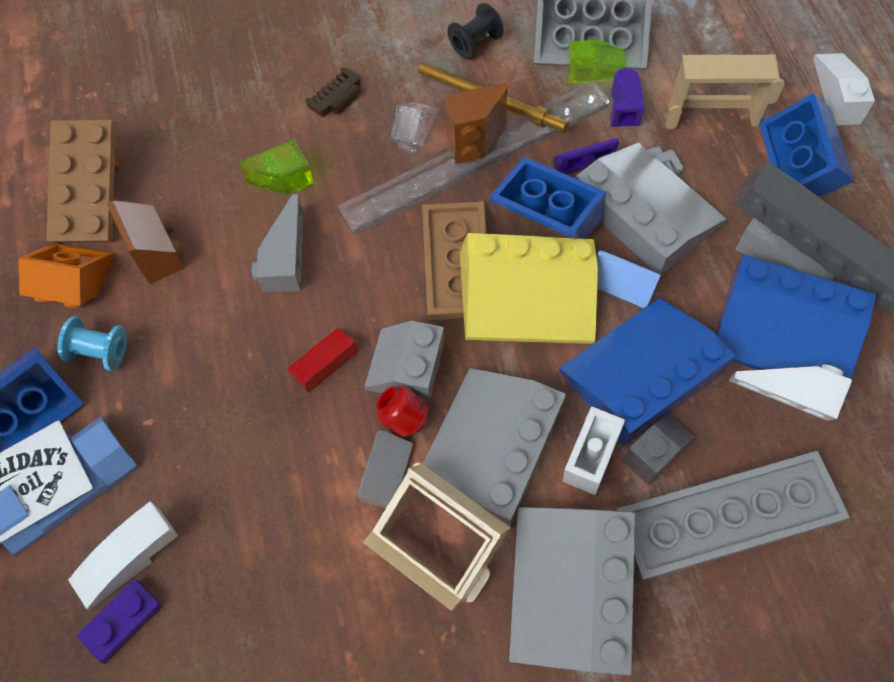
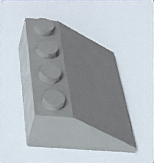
(611, 21)
(650, 207)
(495, 439)
(573, 589)

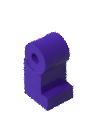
(628, 98)

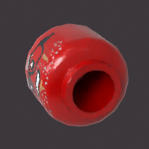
(402, 411)

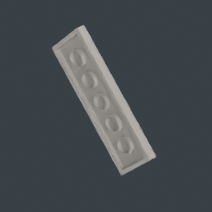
(733, 515)

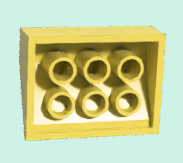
(529, 288)

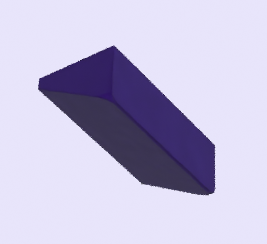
(583, 157)

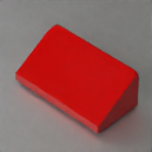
(323, 359)

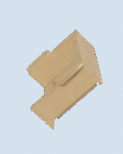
(726, 69)
(459, 506)

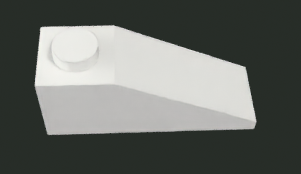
(844, 88)
(809, 389)

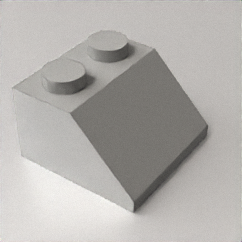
(407, 357)

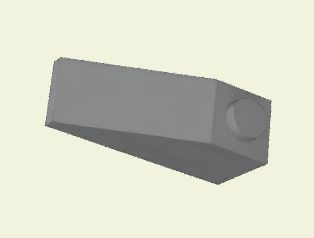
(763, 244)
(281, 251)

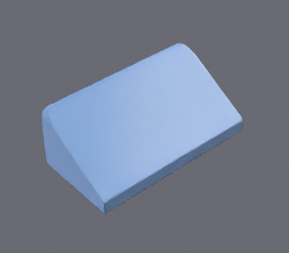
(625, 279)

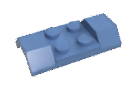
(104, 465)

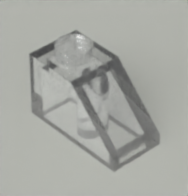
(413, 124)

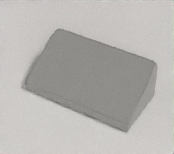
(384, 469)

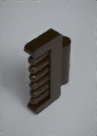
(339, 96)

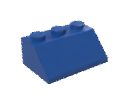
(808, 145)
(551, 199)
(32, 398)

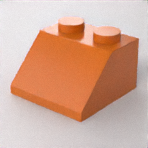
(63, 274)

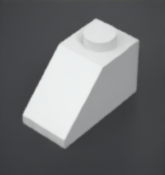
(593, 450)

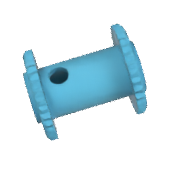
(77, 340)

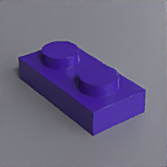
(119, 621)

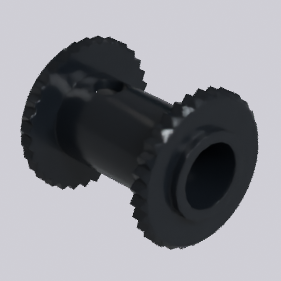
(483, 25)

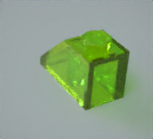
(593, 61)
(278, 169)

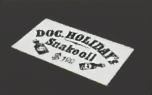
(42, 474)

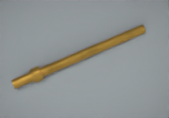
(538, 115)

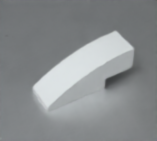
(122, 555)

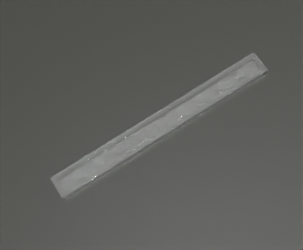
(443, 172)

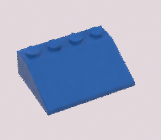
(792, 318)
(648, 367)

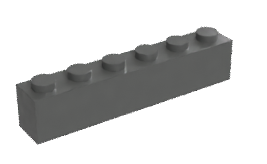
(819, 232)

